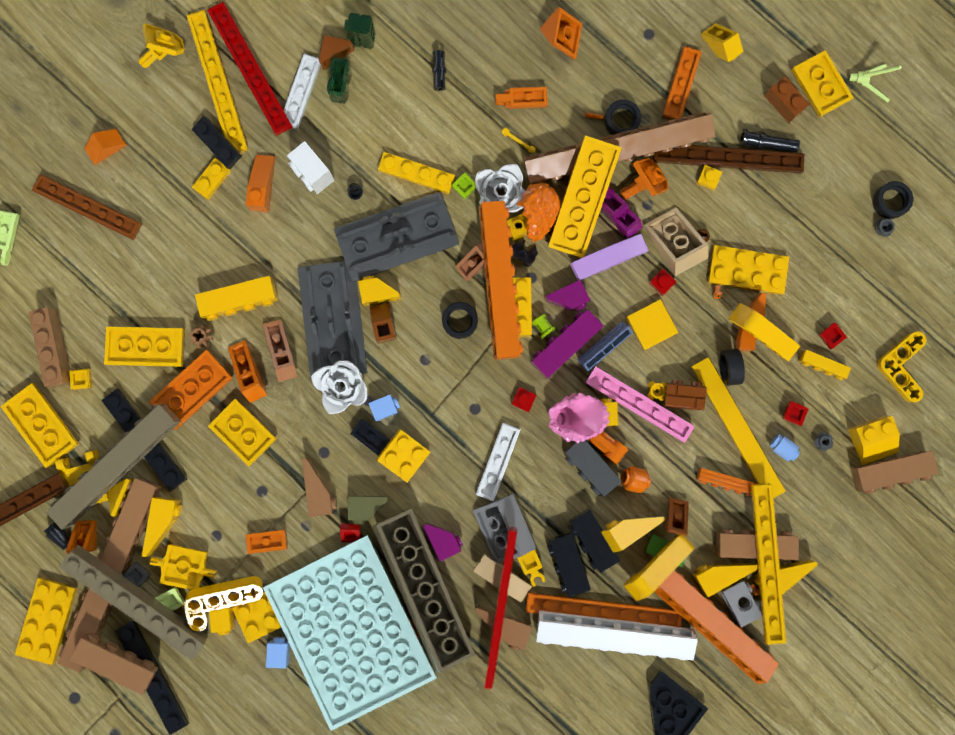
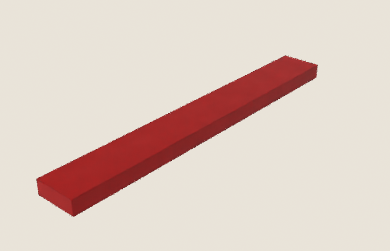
(249, 68)
(501, 605)

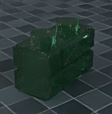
(360, 30)

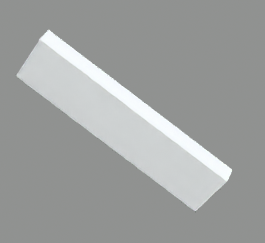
(301, 89)
(498, 462)

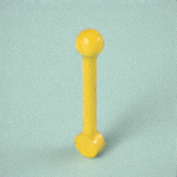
(505, 132)

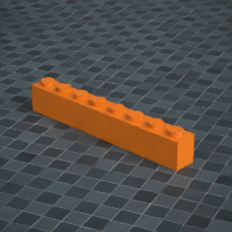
(499, 280)
(717, 628)

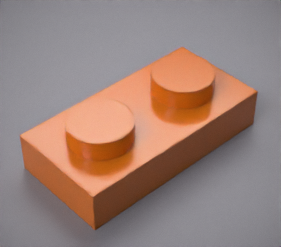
(266, 541)

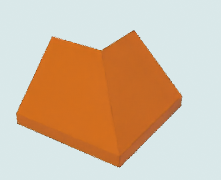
(563, 32)

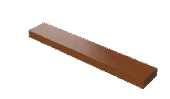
(86, 207)

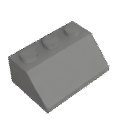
(495, 523)

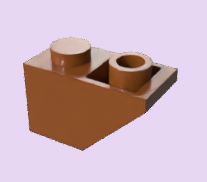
(382, 323)

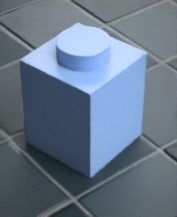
(384, 407)
(278, 653)

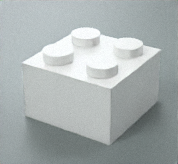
(310, 167)

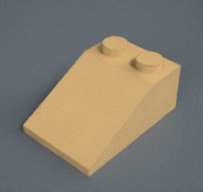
(677, 241)

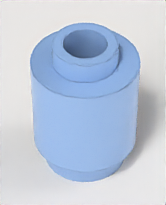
(785, 448)

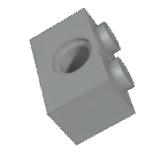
(749, 611)

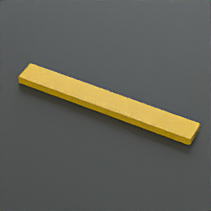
(217, 80)
(736, 426)
(768, 564)

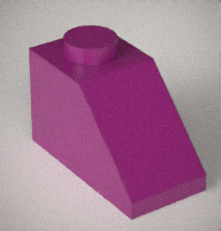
(570, 297)
(443, 541)

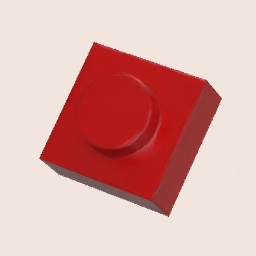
(662, 282)
(832, 336)
(523, 399)
(795, 413)
(350, 532)

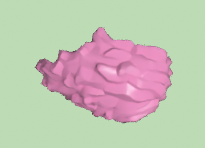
(578, 417)

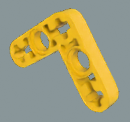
(896, 363)

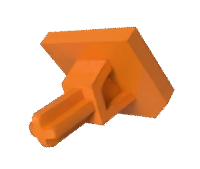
(649, 178)

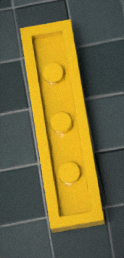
(416, 173)

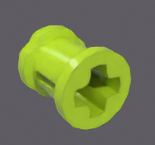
(543, 325)

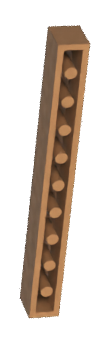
(634, 143)
(117, 555)

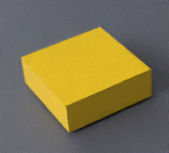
(80, 379)

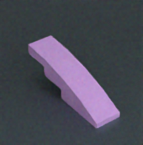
(609, 257)

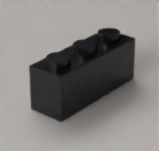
(593, 541)
(568, 565)

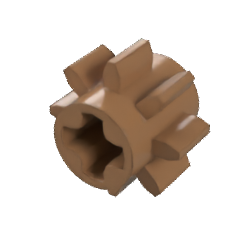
(199, 331)

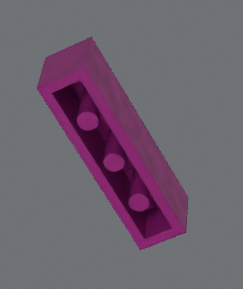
(568, 343)

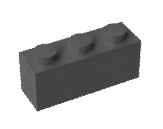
(592, 468)

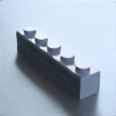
(605, 346)

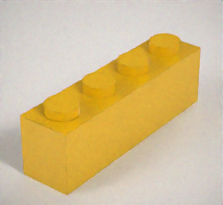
(236, 297)

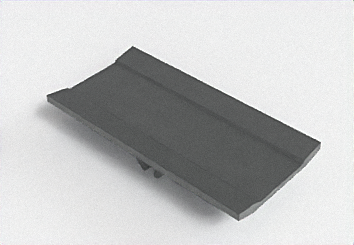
(396, 236)
(331, 316)

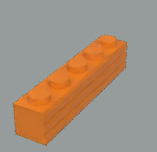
(727, 482)

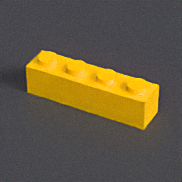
(824, 364)

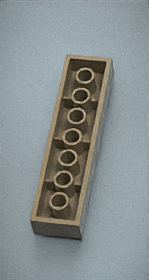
(423, 591)

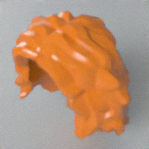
(541, 208)

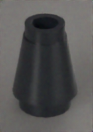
(57, 536)

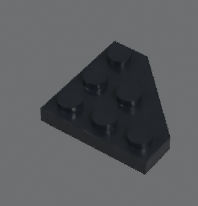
(673, 707)

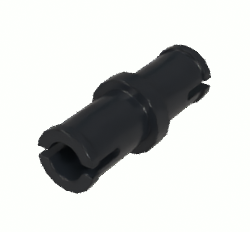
(439, 70)

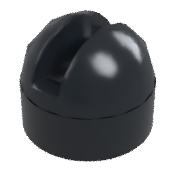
(355, 191)

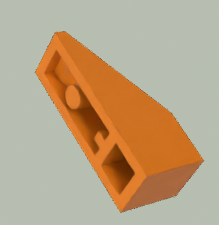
(260, 184)
(246, 371)

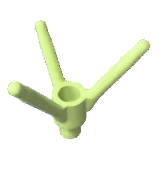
(864, 78)

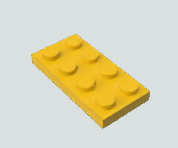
(748, 270)
(144, 346)
(40, 425)
(46, 621)

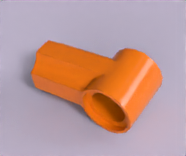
(611, 448)

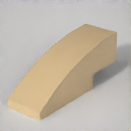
(492, 572)

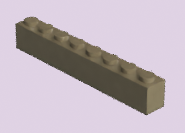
(113, 466)
(133, 601)

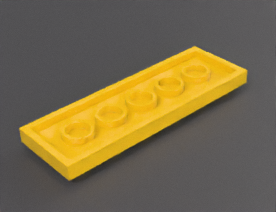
(584, 196)

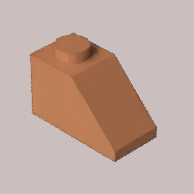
(471, 263)

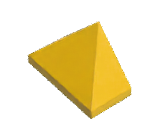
(117, 495)

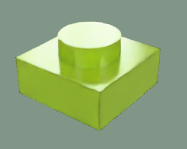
(464, 186)

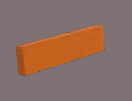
(681, 83)

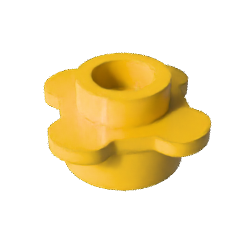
(662, 390)

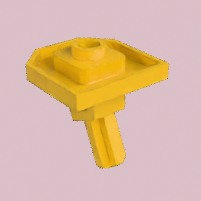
(160, 44)

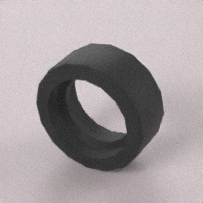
(622, 104)
(903, 190)
(456, 306)
(732, 367)

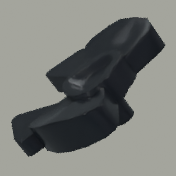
(522, 254)

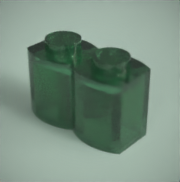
(339, 80)

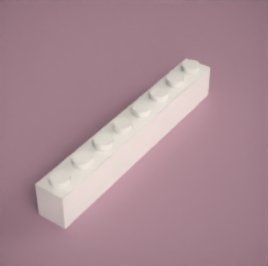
(616, 635)

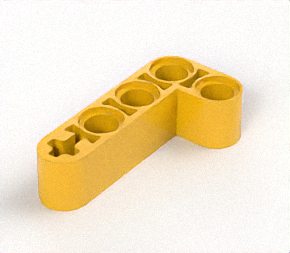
(764, 331)
(659, 568)
(225, 598)

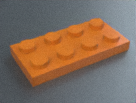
(193, 387)

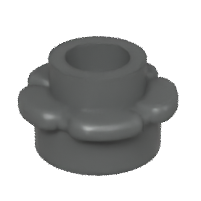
(889, 224)
(818, 441)

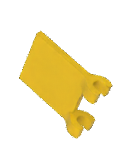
(72, 474)

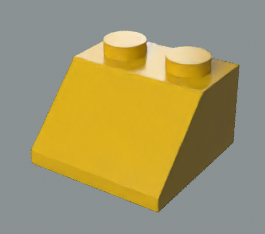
(875, 439)

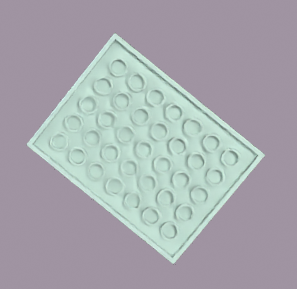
(350, 632)

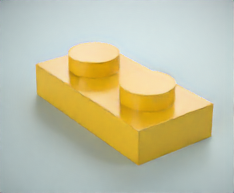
(211, 179)

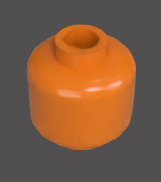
(635, 479)

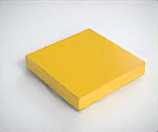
(652, 325)

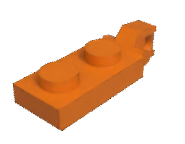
(523, 98)

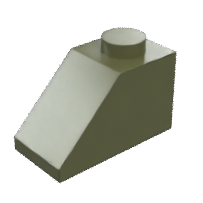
(364, 507)

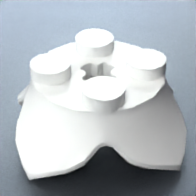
(507, 178)
(336, 398)

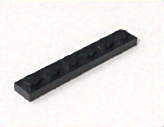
(157, 457)
(159, 689)

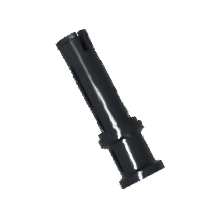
(761, 140)

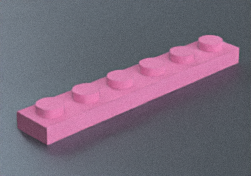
(639, 404)

